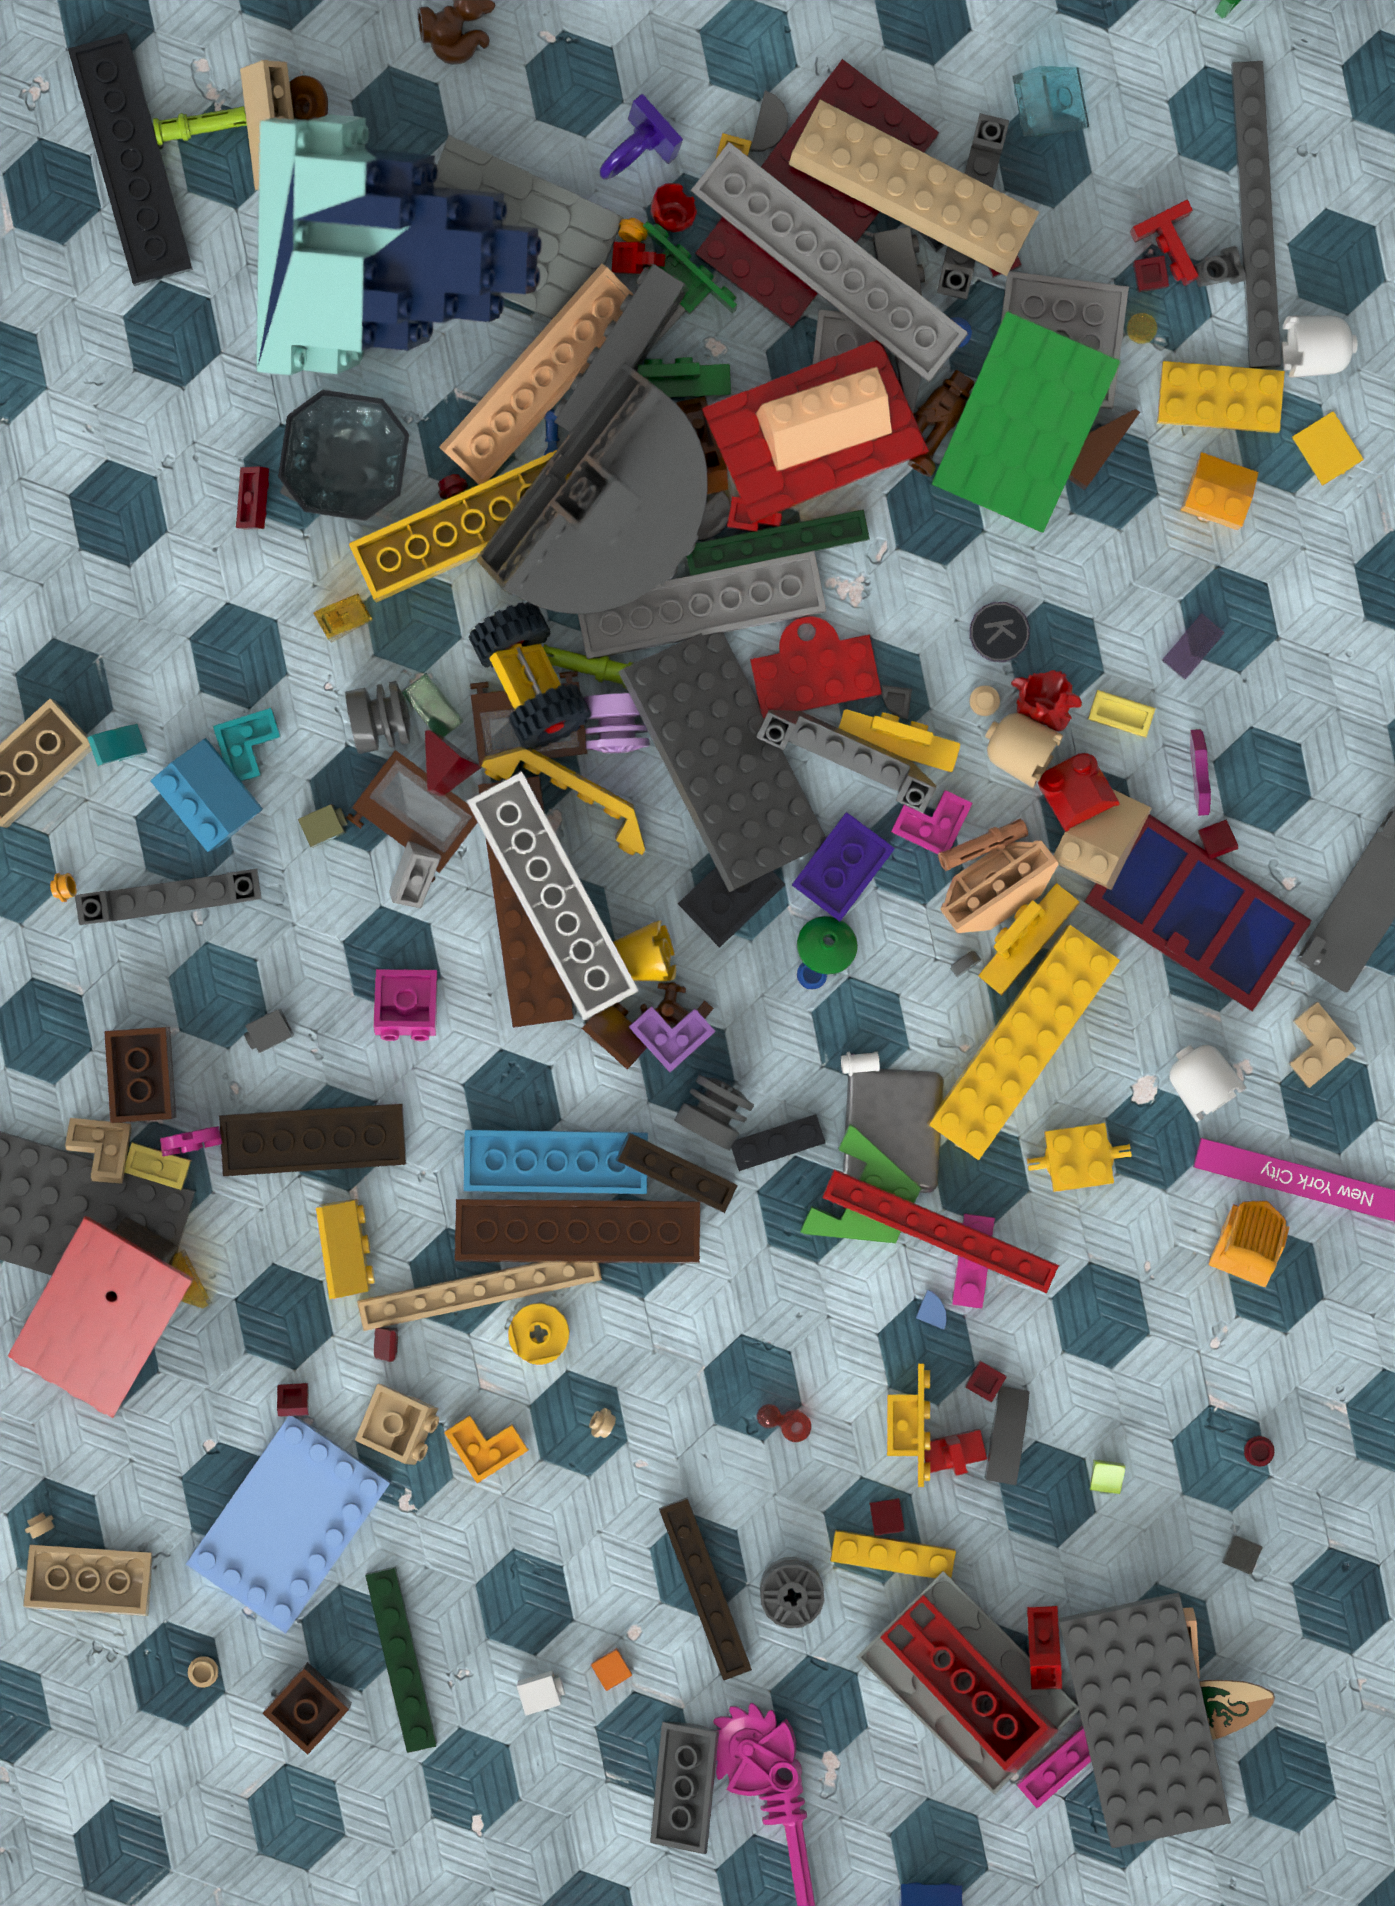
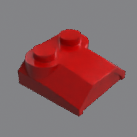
(1077, 790)

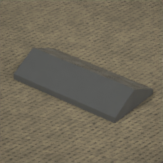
(684, 1786)

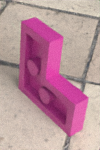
(933, 832)

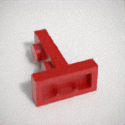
(1168, 240)
(955, 1452)
(1044, 1648)

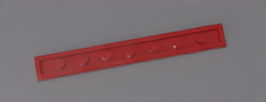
(940, 1231)

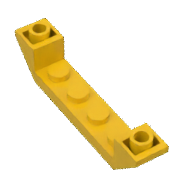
(504, 763)

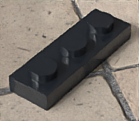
(777, 1142)

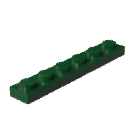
(778, 542)
(401, 1659)

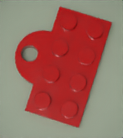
(815, 671)

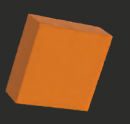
(611, 1669)

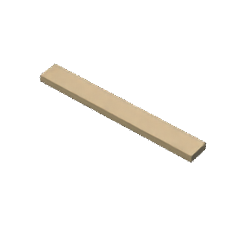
(473, 1292)

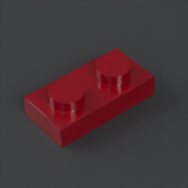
(252, 498)

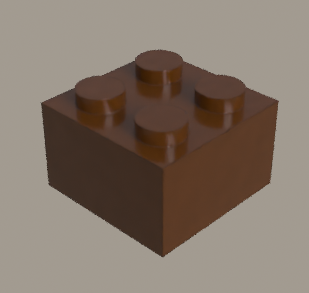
(307, 1708)

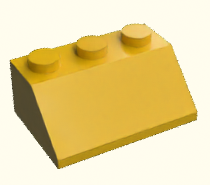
(344, 1248)

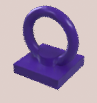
(650, 133)

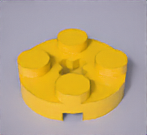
(529, 1348)

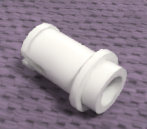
(859, 1063)

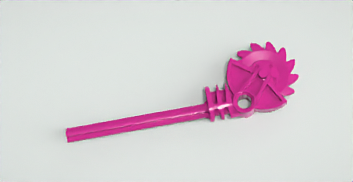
(751, 1753)

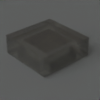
(1242, 1554)

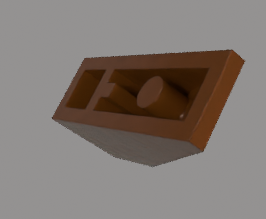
(1098, 448)
(716, 467)

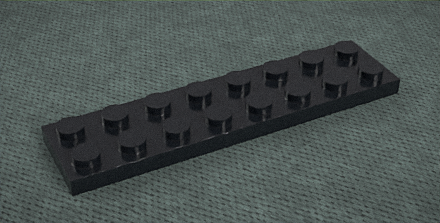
(130, 159)

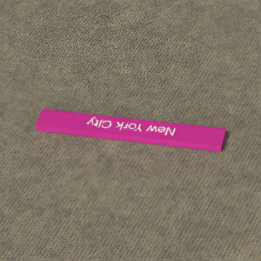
(1295, 1179)

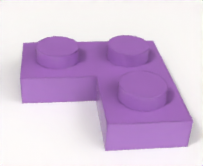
(669, 1043)

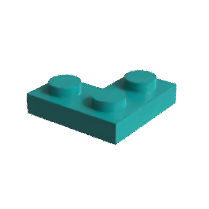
(240, 735)

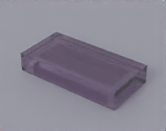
(1192, 646)

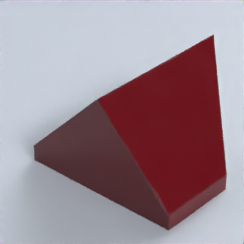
(445, 764)

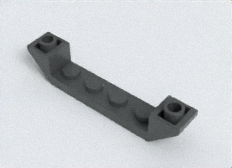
(982, 166)
(851, 752)
(168, 897)

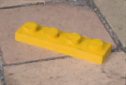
(892, 1554)

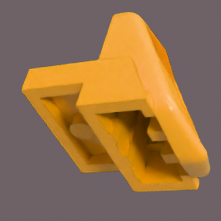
(1251, 1242)

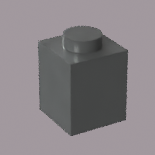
(268, 1031)

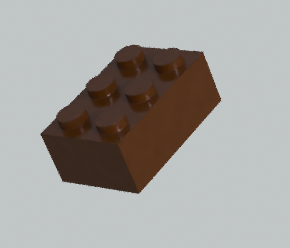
(140, 1074)

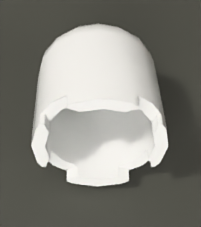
(1317, 345)
(1204, 1080)

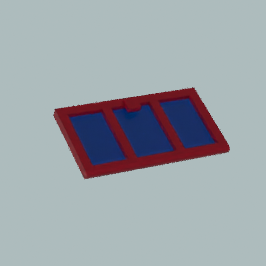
(1201, 913)

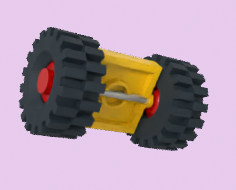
(514, 648)

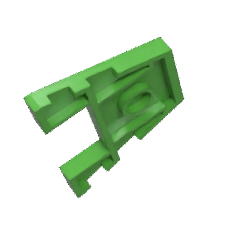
(878, 1172)

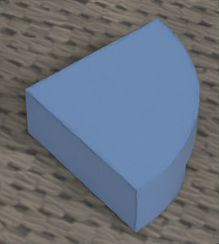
(932, 1310)

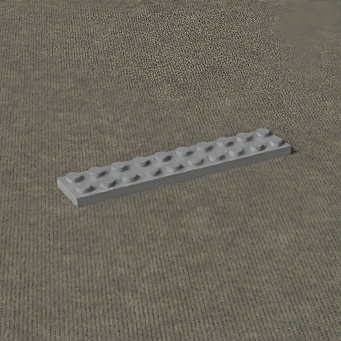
(829, 262)

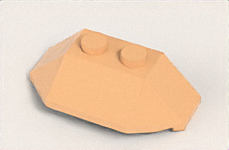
(998, 886)

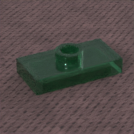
(432, 705)

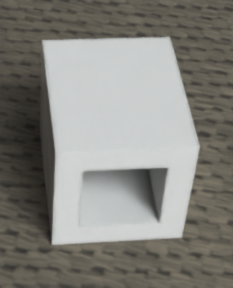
(540, 1692)

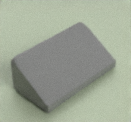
(414, 875)

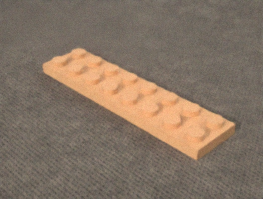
(536, 378)

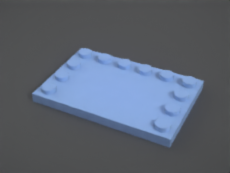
(288, 1523)

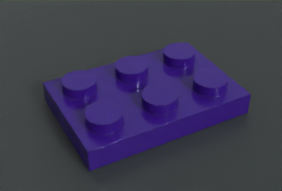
(843, 866)

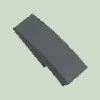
(1007, 1435)

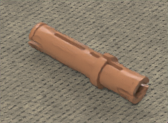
(993, 840)

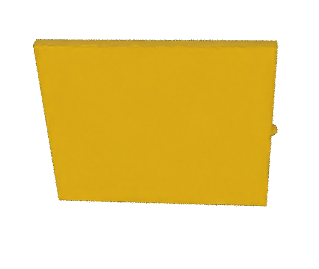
(1327, 448)

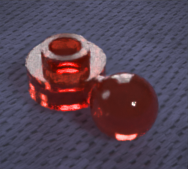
(770, 1417)

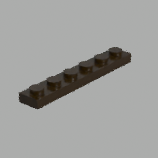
(705, 1589)

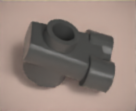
(1225, 268)

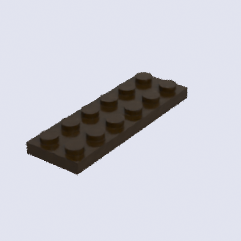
(312, 1139)

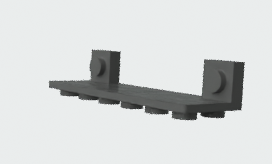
(1356, 915)

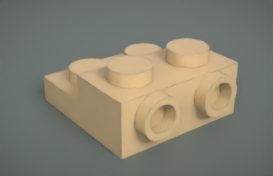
(397, 1425)

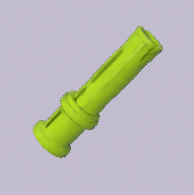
(185, 126)
(601, 668)

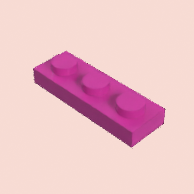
(969, 1276)
(1056, 1769)

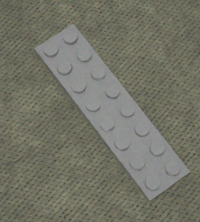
(708, 605)

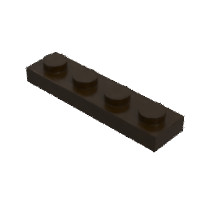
(676, 1172)

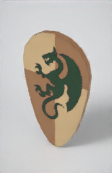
(1233, 1704)

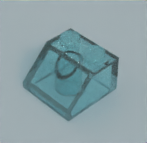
(1050, 101)

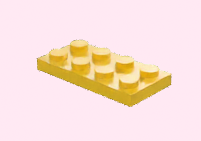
(1220, 397)

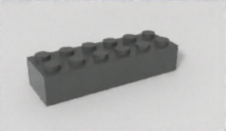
(627, 340)

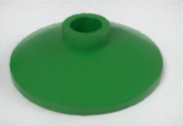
(824, 957)

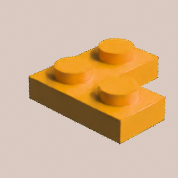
(481, 1455)

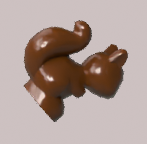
(445, 33)

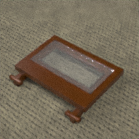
(496, 733)
(408, 812)

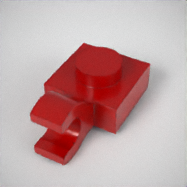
(631, 257)
(740, 520)

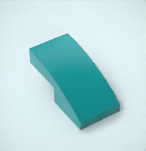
(117, 744)

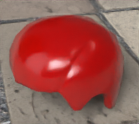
(673, 208)

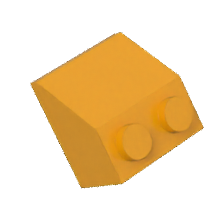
(1220, 491)

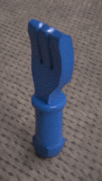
(551, 432)

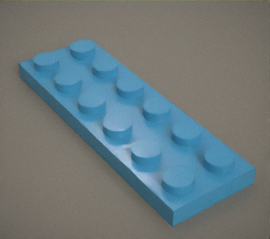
(549, 1162)

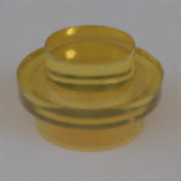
(1141, 328)

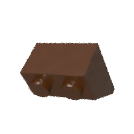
(612, 1032)

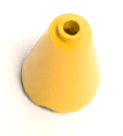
(648, 953)

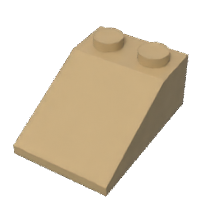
(1102, 843)

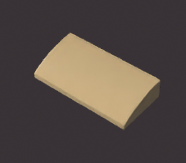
(88, 1580)

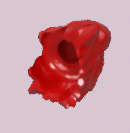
(1046, 698)

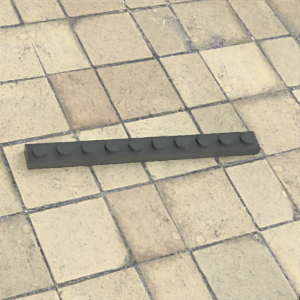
(1256, 214)

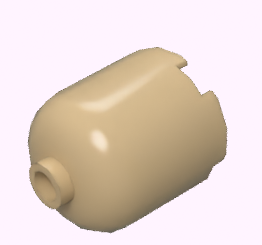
(1022, 747)

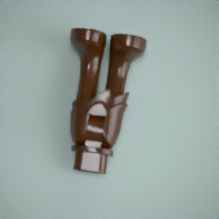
(943, 411)

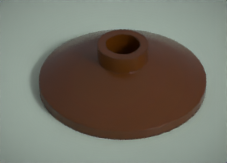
(308, 98)

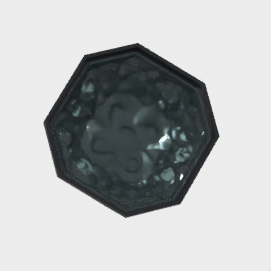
(343, 455)

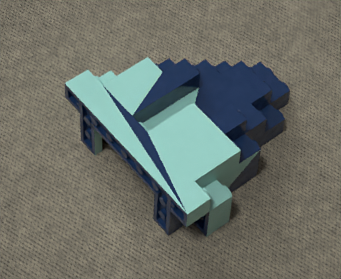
(369, 250)

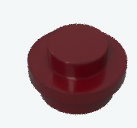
(451, 486)
(1259, 1451)

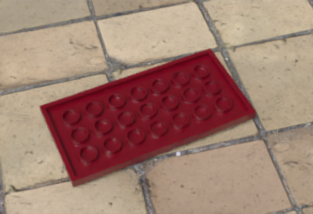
(750, 266)

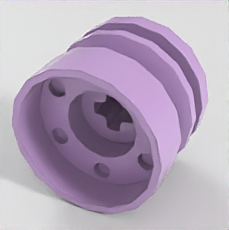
(616, 724)

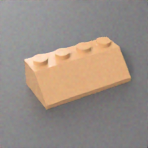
(825, 418)

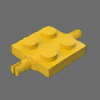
(1079, 1157)

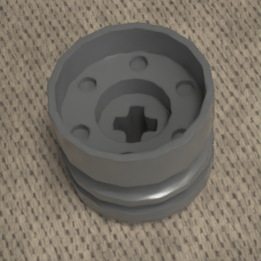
(377, 717)
(714, 1111)
(803, 1578)

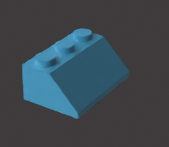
(206, 795)

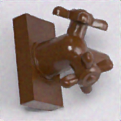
(671, 1010)

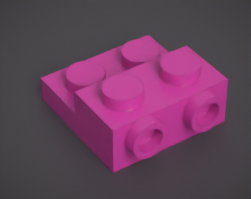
(405, 1004)

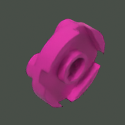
(190, 1141)

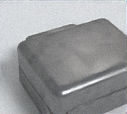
(893, 1114)

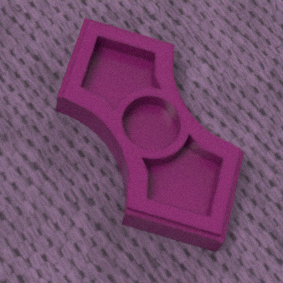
(1201, 782)

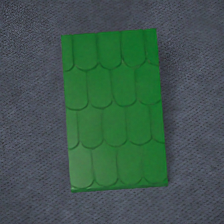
(1025, 422)

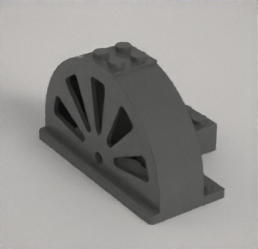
(619, 515)

